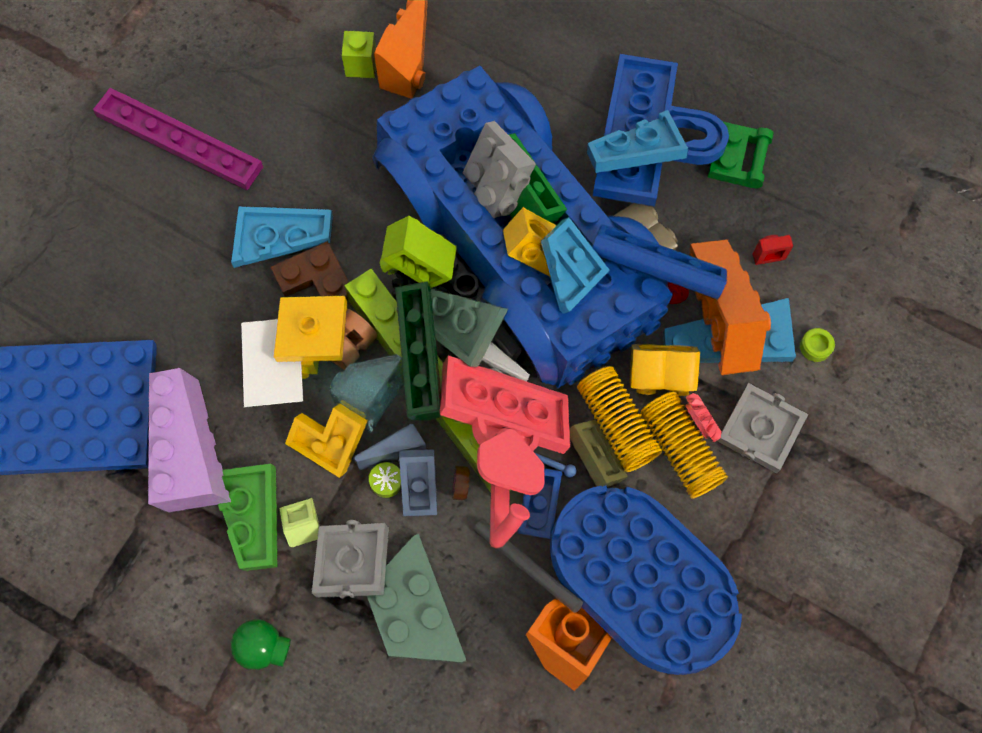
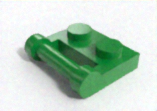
(729, 165)

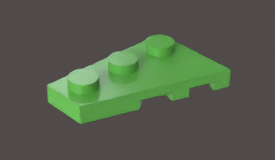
(252, 515)

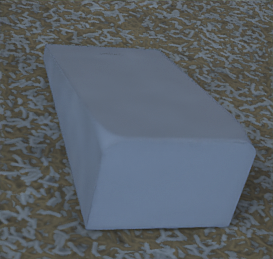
(390, 447)

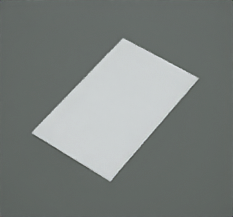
(263, 377)

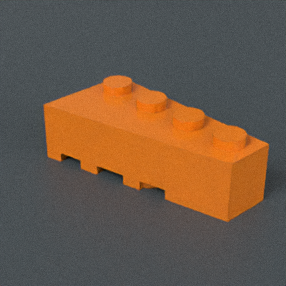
(737, 316)

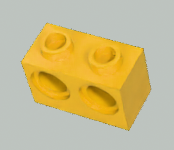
(524, 239)

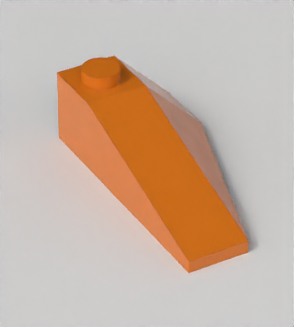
(401, 51)

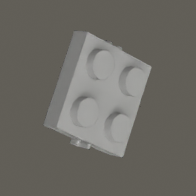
(763, 427)
(350, 560)

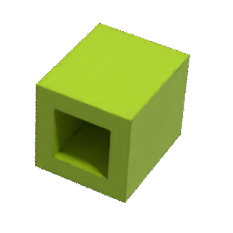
(359, 54)

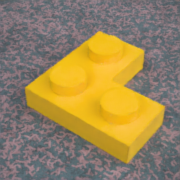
(329, 445)

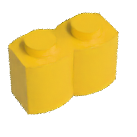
(665, 368)

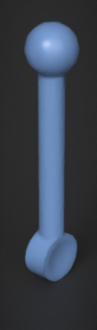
(569, 470)

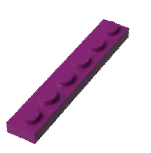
(178, 138)

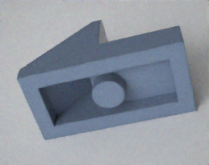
(418, 482)

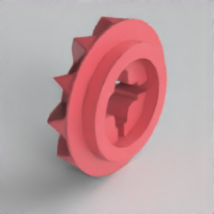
(703, 417)

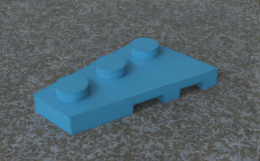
(643, 145)
(275, 232)

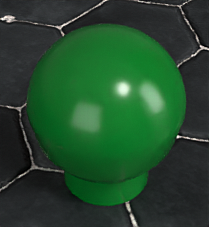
(258, 645)

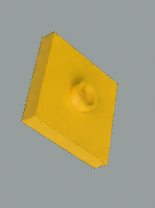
(310, 329)

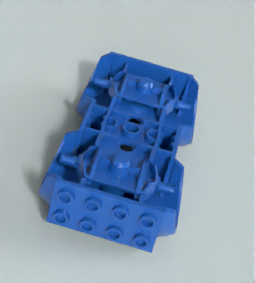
(426, 154)

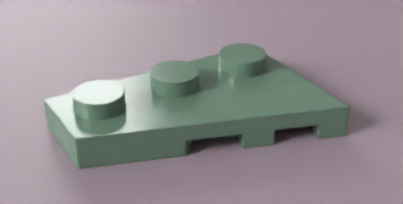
(465, 325)

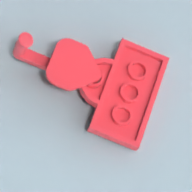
(508, 424)

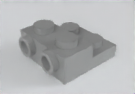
(498, 170)

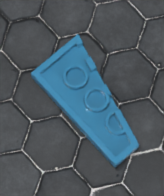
(778, 342)

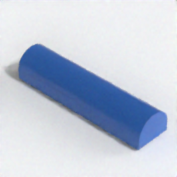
(660, 261)

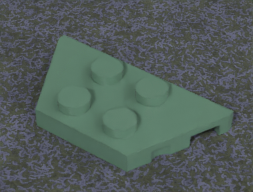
(413, 611)

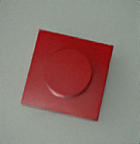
(772, 249)

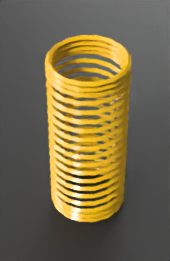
(637, 455)
(697, 457)

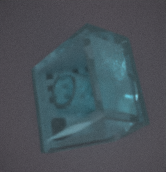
(369, 387)

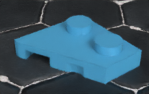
(571, 264)

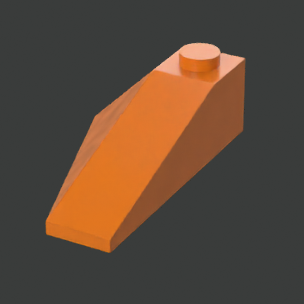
(567, 642)

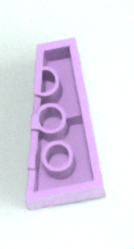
(181, 447)

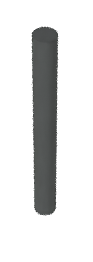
(533, 570)

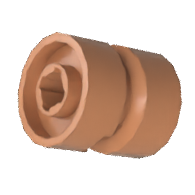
(360, 335)

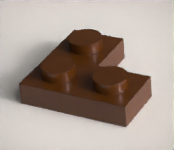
(312, 267)

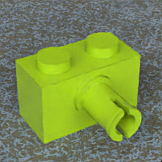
(417, 252)

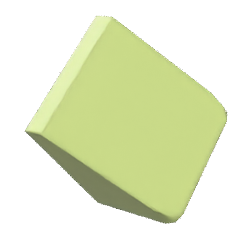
(300, 522)

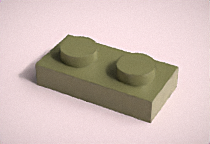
(597, 454)

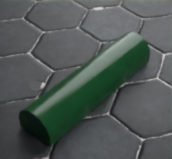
(418, 351)

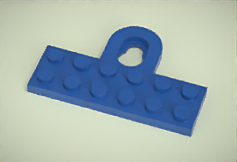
(641, 92)

